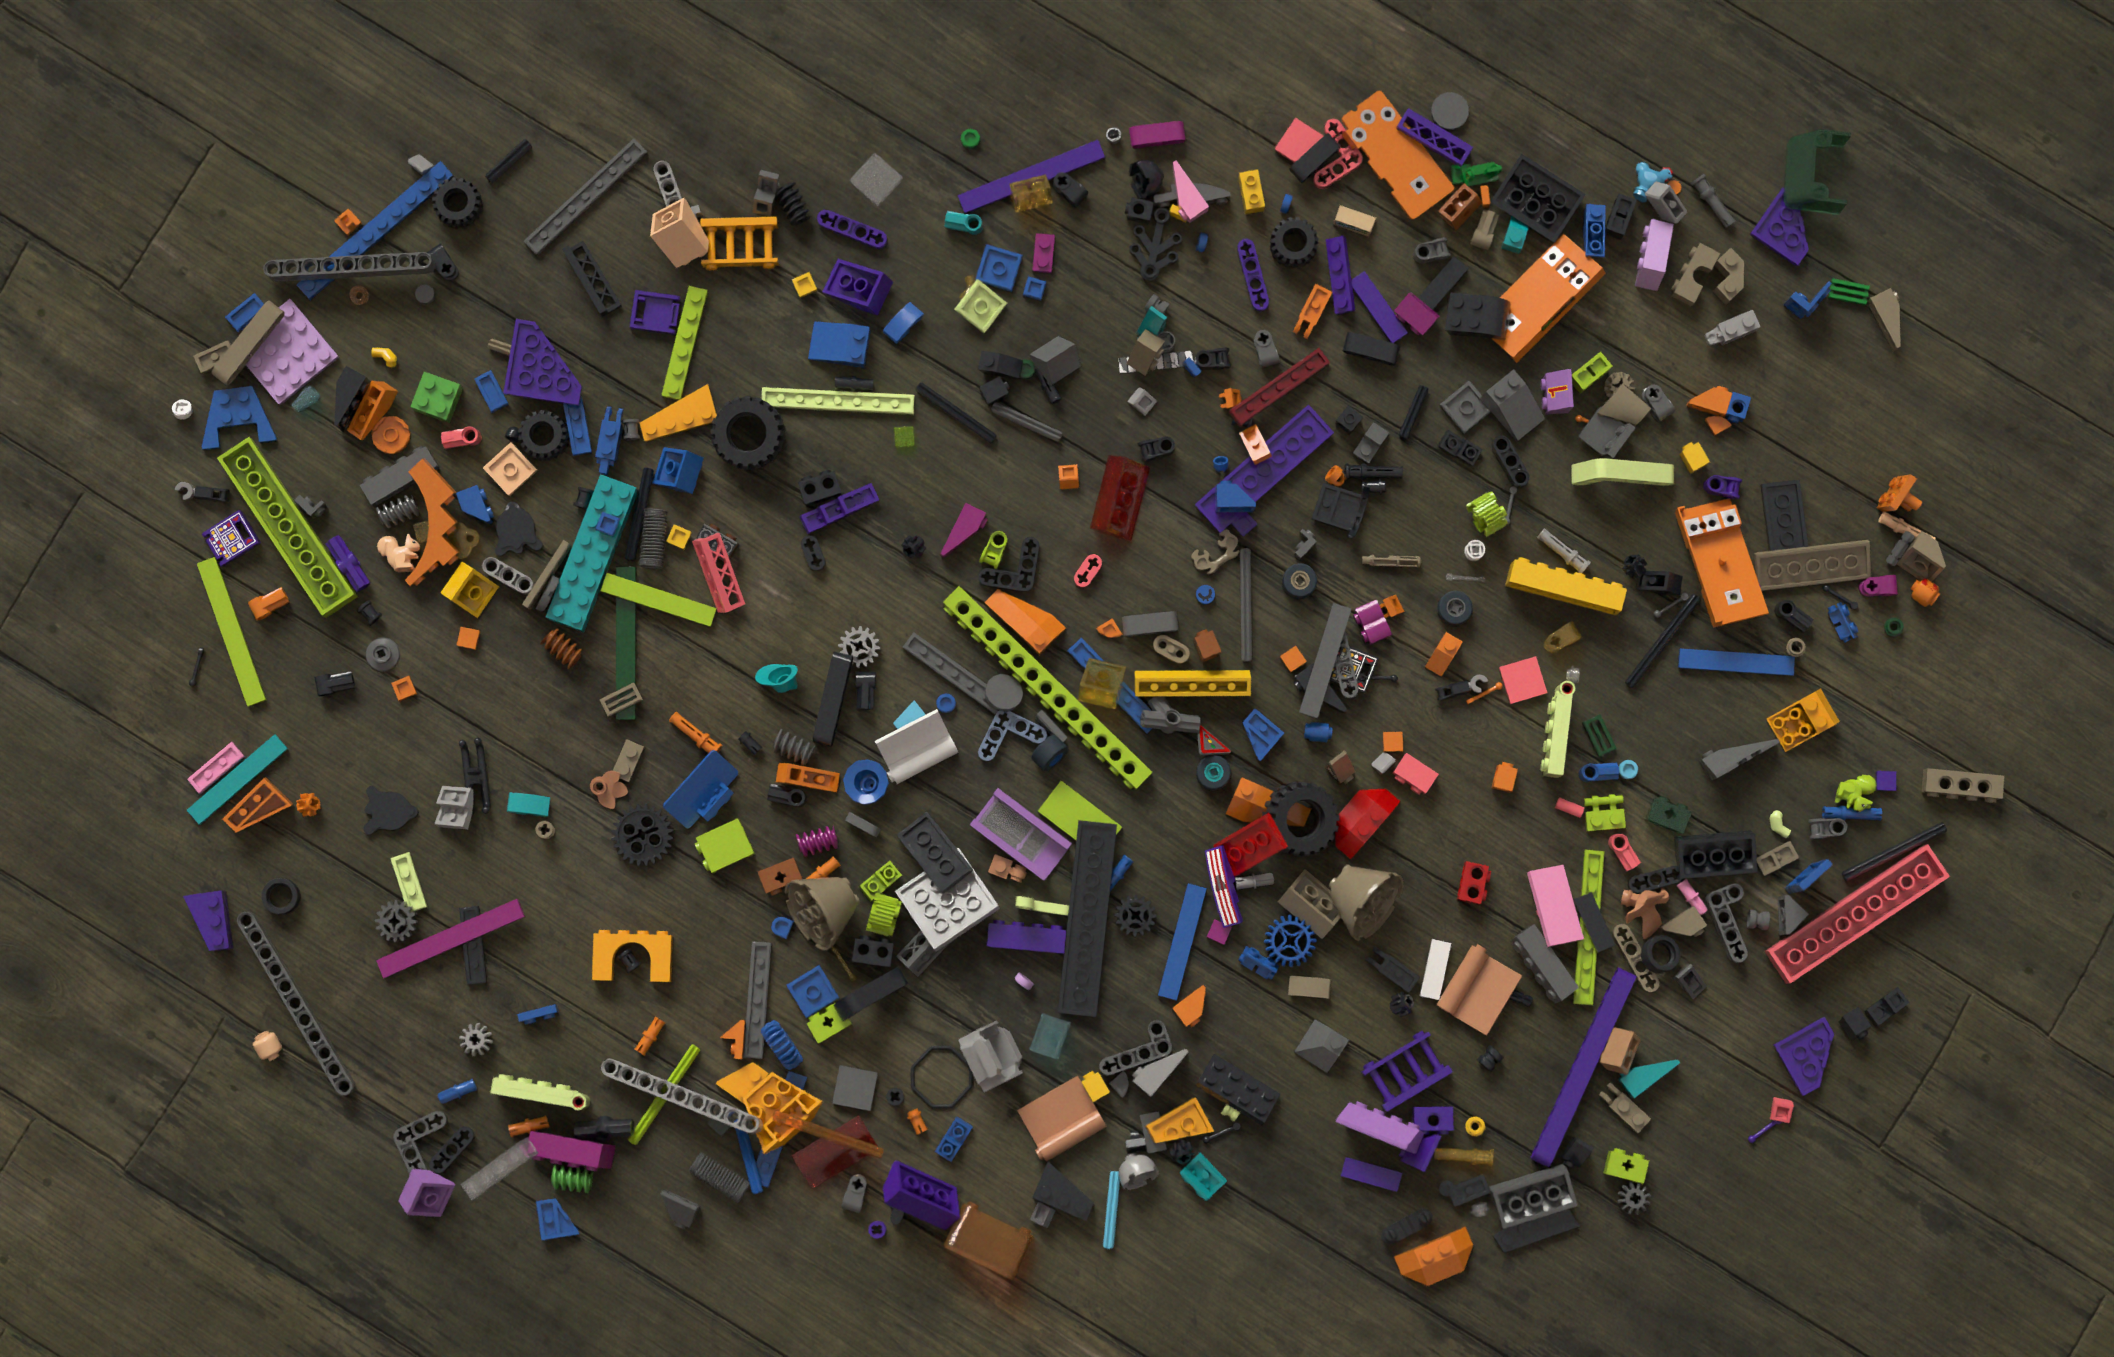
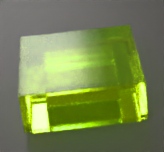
(904, 436)

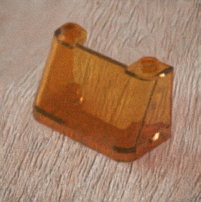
(988, 1241)

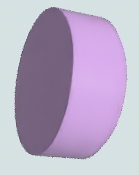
(1024, 981)

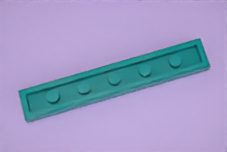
(237, 779)

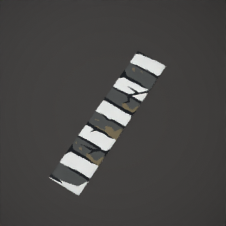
(1167, 360)

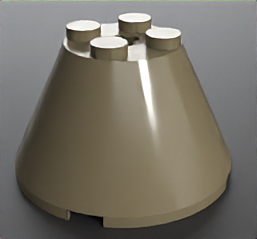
(1365, 898)
(821, 908)

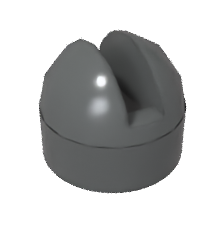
(1113, 133)

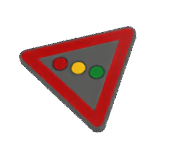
(1209, 744)

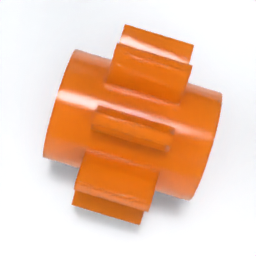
(308, 804)

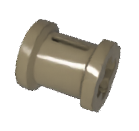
(548, 835)

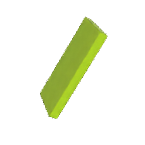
(1066, 807)

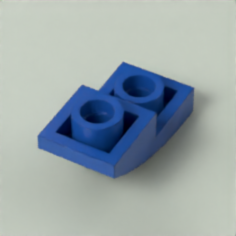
(902, 322)
(953, 1139)

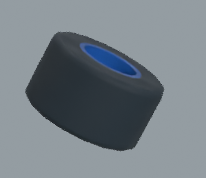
(1049, 753)

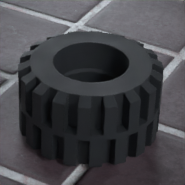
(450, 189)
(1298, 227)
(543, 419)

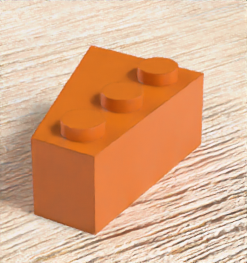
(257, 805)

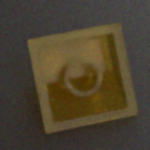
(1101, 683)

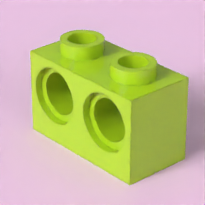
(1590, 372)

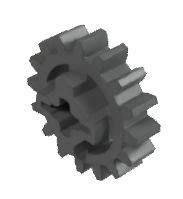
(396, 912)

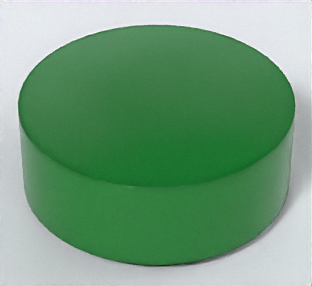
(970, 138)

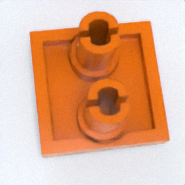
(1899, 495)

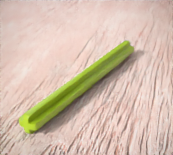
(658, 1102)

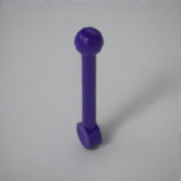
(1751, 1139)

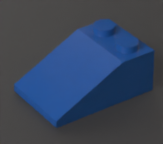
(839, 343)

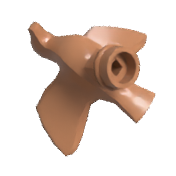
(1644, 906)

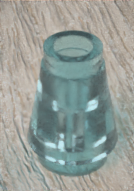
(306, 398)

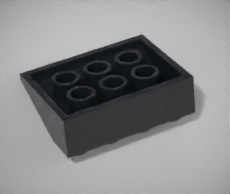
(1538, 198)

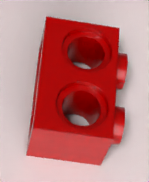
(1468, 881)

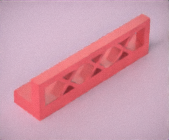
(712, 574)

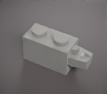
(1733, 329)

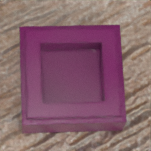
(1218, 933)

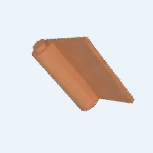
(1479, 990)
(1061, 1118)

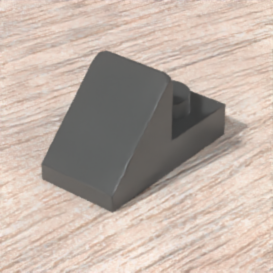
(1370, 443)

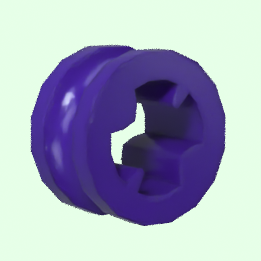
(878, 1235)

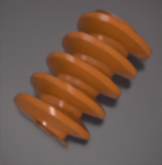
(562, 648)

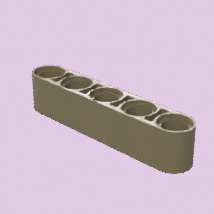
(248, 343)

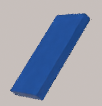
(1808, 876)

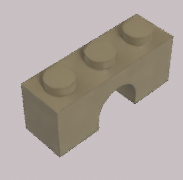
(1686, 288)

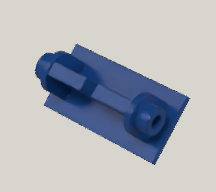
(1847, 627)
(1252, 957)

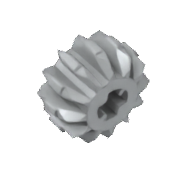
(480, 1034)

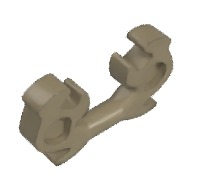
(1202, 562)

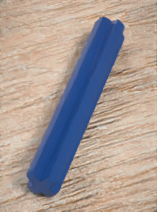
(749, 1161)

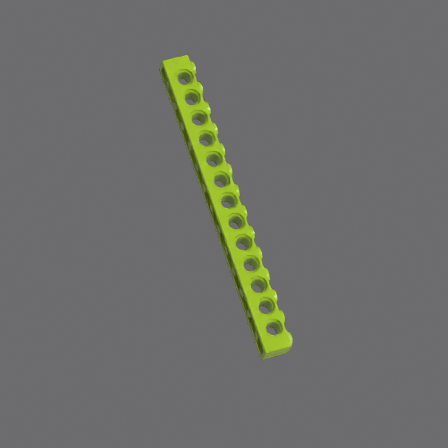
(960, 597)

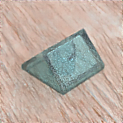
(1050, 1036)

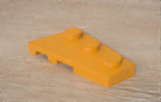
(1180, 1122)

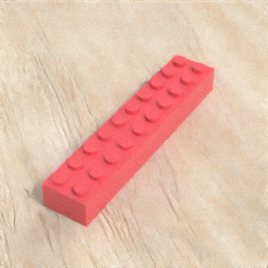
(1856, 914)

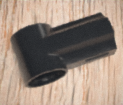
(1795, 616)
(329, 683)
(865, 690)
(785, 795)

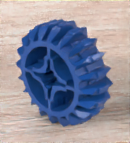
(1303, 931)
(781, 1045)

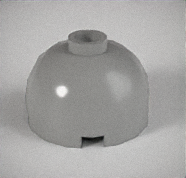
(1136, 1170)

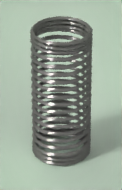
(650, 562)
(696, 1168)

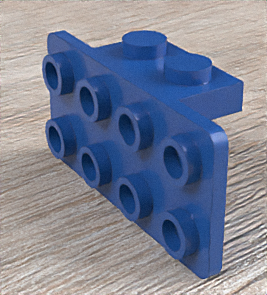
(702, 791)

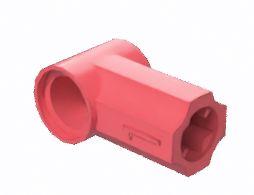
(459, 438)
(1625, 853)

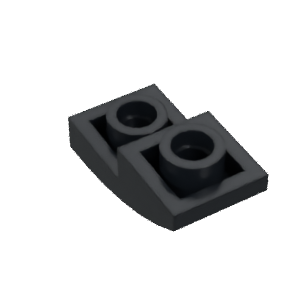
(1459, 448)

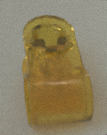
(1564, 636)

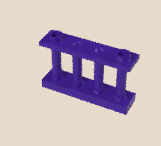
(1406, 1090)

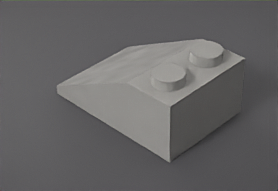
(1155, 1073)

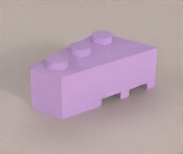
(1654, 254)

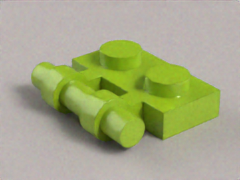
(1604, 819)

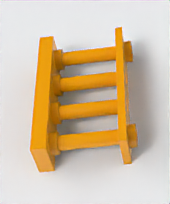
(748, 225)

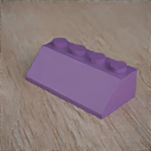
(1380, 1127)

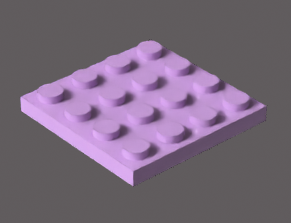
(290, 355)

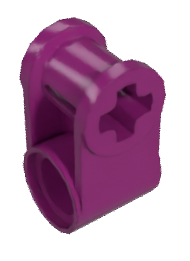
(1881, 586)

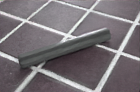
(1026, 421)

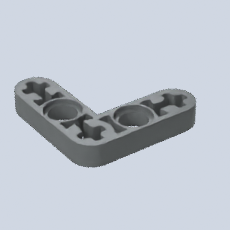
(410, 1141)

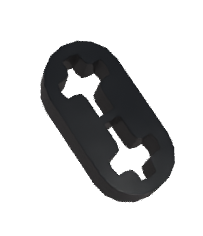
(808, 555)

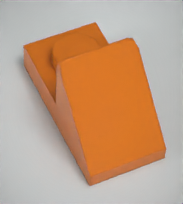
(738, 1033)

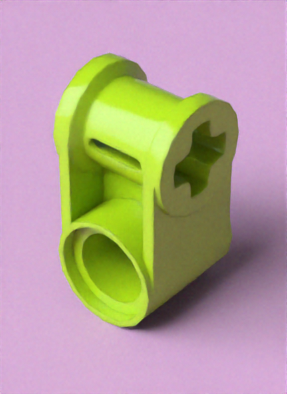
(994, 551)

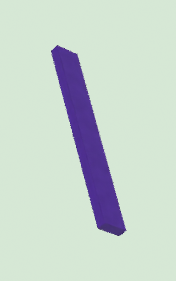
(1000, 188)

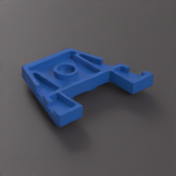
(236, 408)

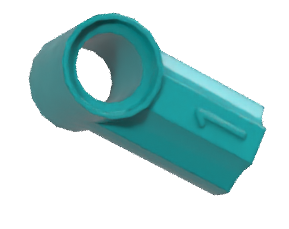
(961, 222)

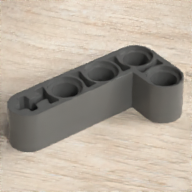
(1730, 924)
(1134, 1053)

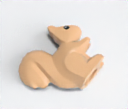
(397, 556)

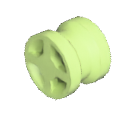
(1231, 1112)

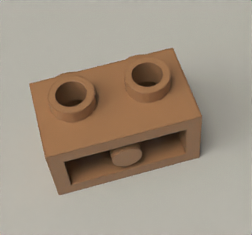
(1620, 1050)

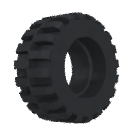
(748, 459)
(1324, 817)

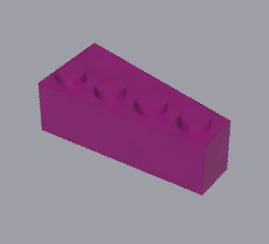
(572, 1151)

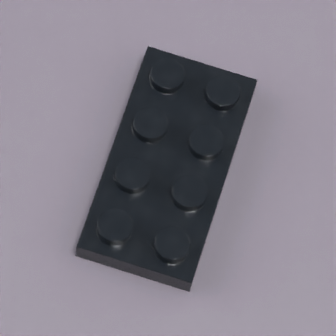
(1784, 515)
(935, 852)
(1238, 1089)

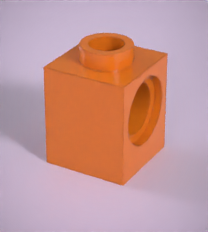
(1504, 777)

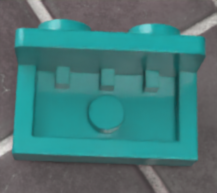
(1202, 1176)

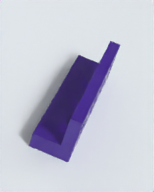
(1436, 134)

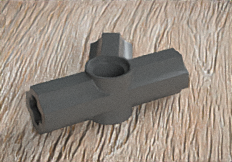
(1162, 713)

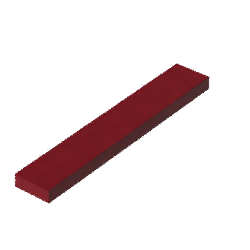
(1279, 387)

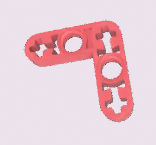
(1345, 155)

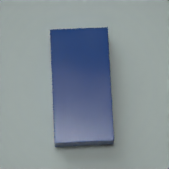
(244, 312)
(491, 391)

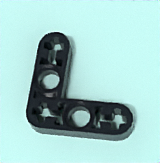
(1016, 577)

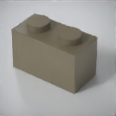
(1145, 352)

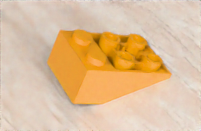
(1803, 720)

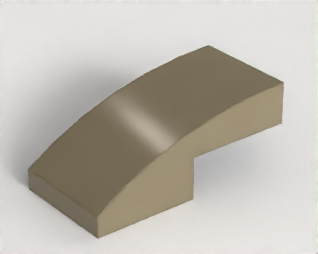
(1777, 858)
(1309, 987)

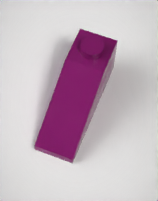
(966, 526)

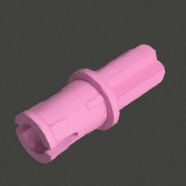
(1691, 896)

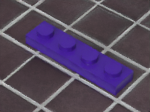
(1340, 275)

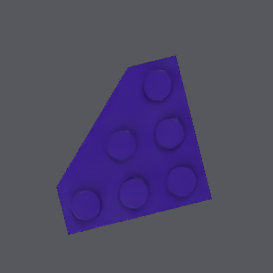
(1782, 230)
(1806, 1054)

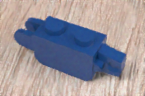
(609, 441)

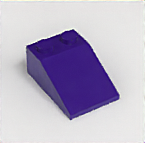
(858, 286)

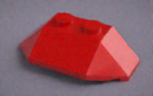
(1362, 818)

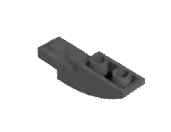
(1209, 193)

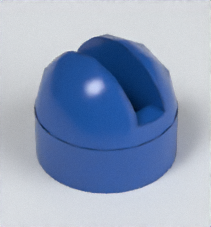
(1220, 463)

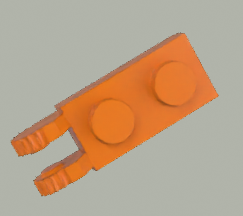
(1313, 308)

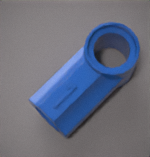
(1601, 772)

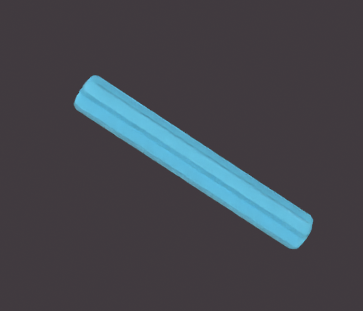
(1111, 1211)

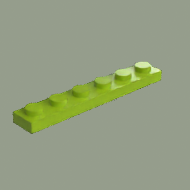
(684, 343)

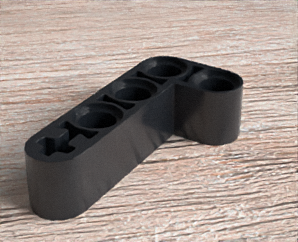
(870, 993)

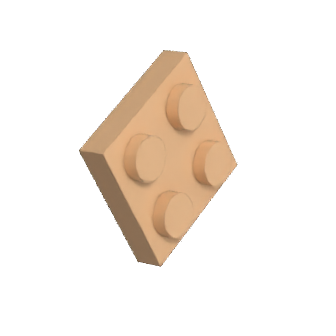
(510, 469)

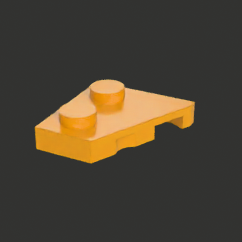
(743, 1080)

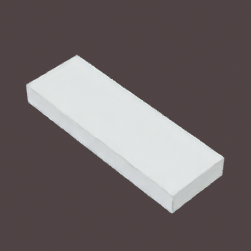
(1435, 969)

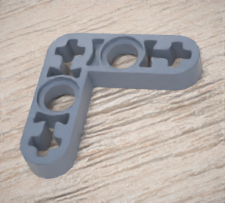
(1010, 725)

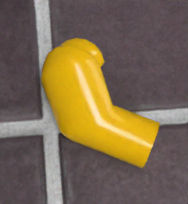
(386, 354)

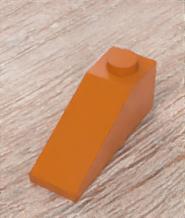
(372, 408)
(807, 777)

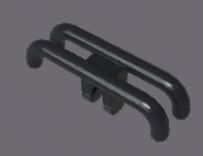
(476, 775)

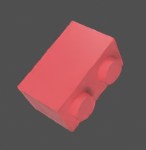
(1414, 774)

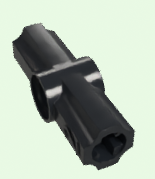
(604, 1128)

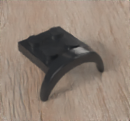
(1341, 508)

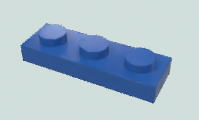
(577, 429)

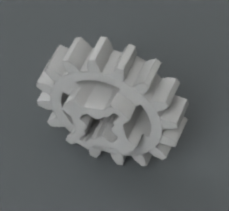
(864, 635)

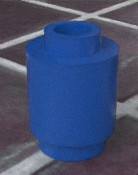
(1318, 732)

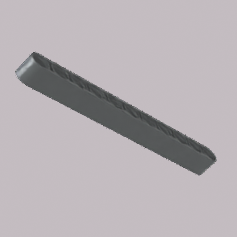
(288, 997)

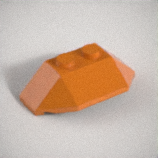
(1436, 1258)

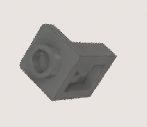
(307, 504)
(1303, 547)

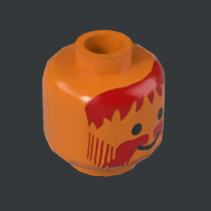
(1925, 592)

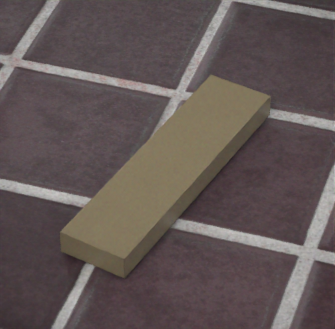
(546, 575)

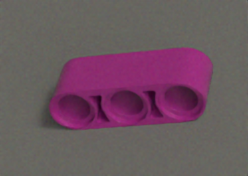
(1157, 134)

